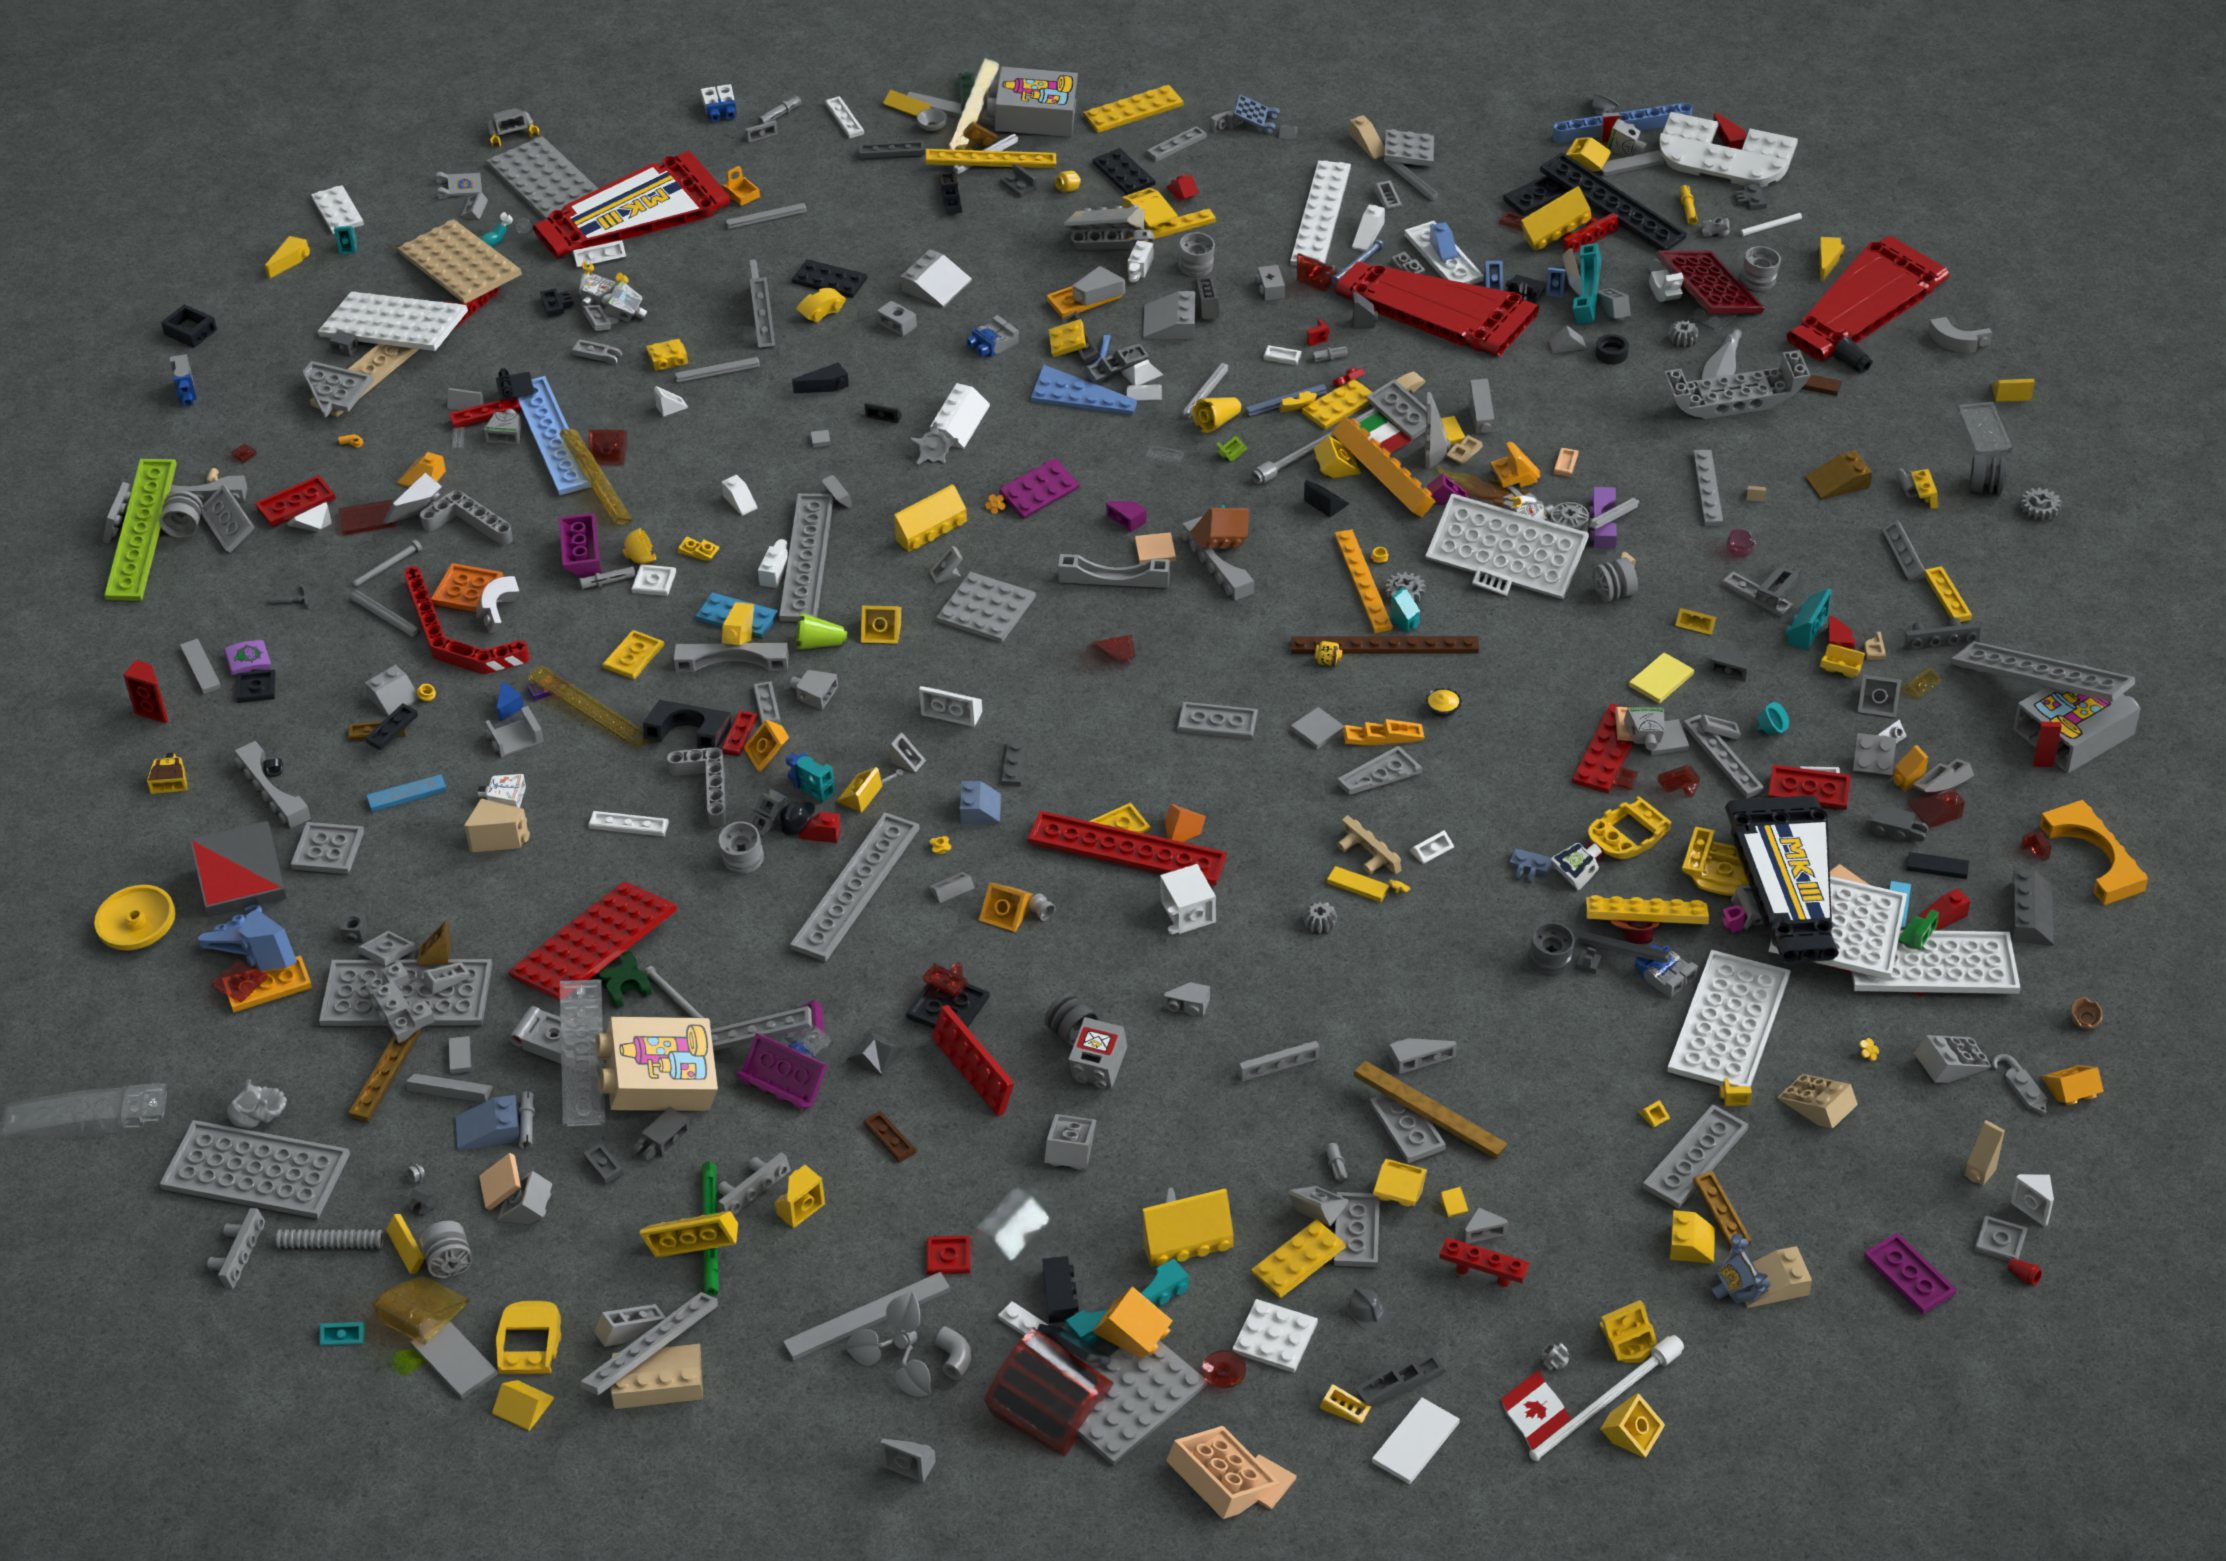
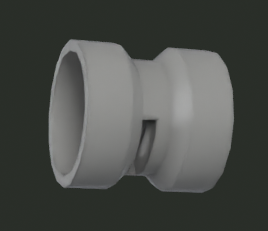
(1040, 905)

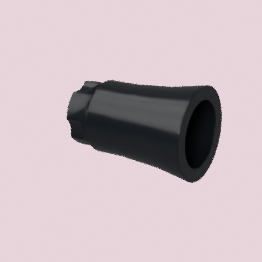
(1852, 355)

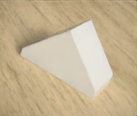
(668, 402)

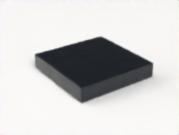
(256, 686)

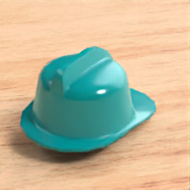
(1773, 719)

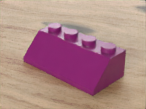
(580, 544)

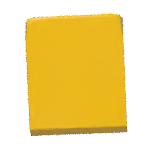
(1655, 1114)
(1453, 1202)

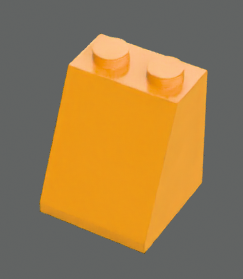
(1134, 1324)

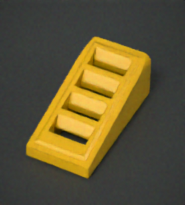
(1342, 1411)

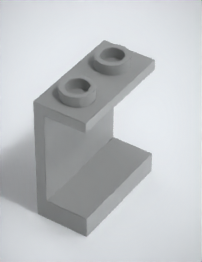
(515, 735)

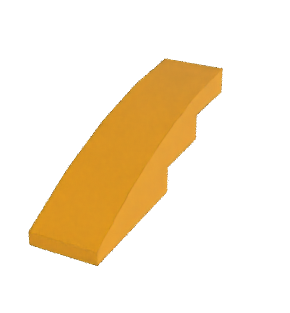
(1380, 734)

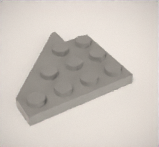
(335, 386)

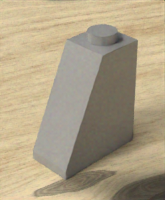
(1098, 286)
(1481, 406)

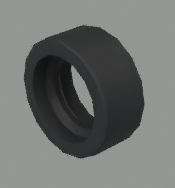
(1612, 357)

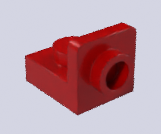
(1318, 334)

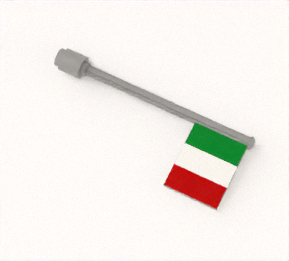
(1375, 424)

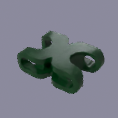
(624, 979)

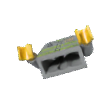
(510, 121)

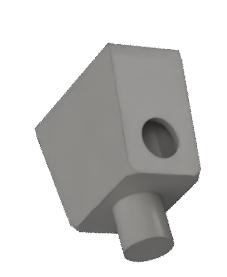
(815, 688)

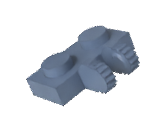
(1530, 862)

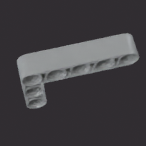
(461, 505)
(709, 762)

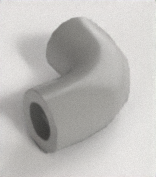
(958, 1350)

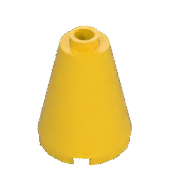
(1214, 412)

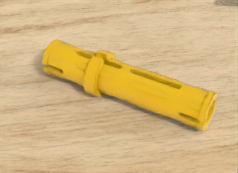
(1687, 201)

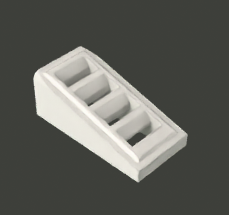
(1494, 575)

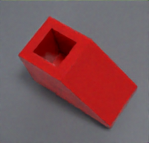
(1183, 187)

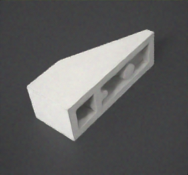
(1369, 227)

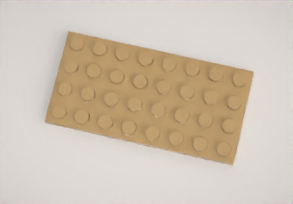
(459, 261)

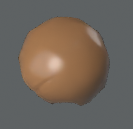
(2086, 1013)

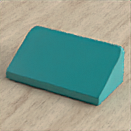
(342, 1333)

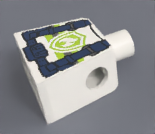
(1577, 864)

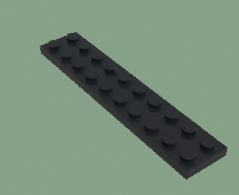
(1611, 200)

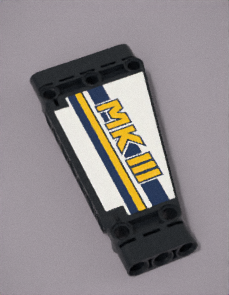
(1788, 870)

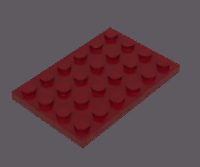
(1710, 282)

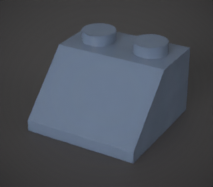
(979, 803)

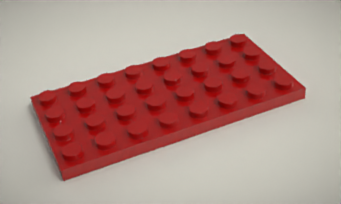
(593, 939)

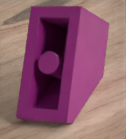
(1443, 487)
(1127, 514)

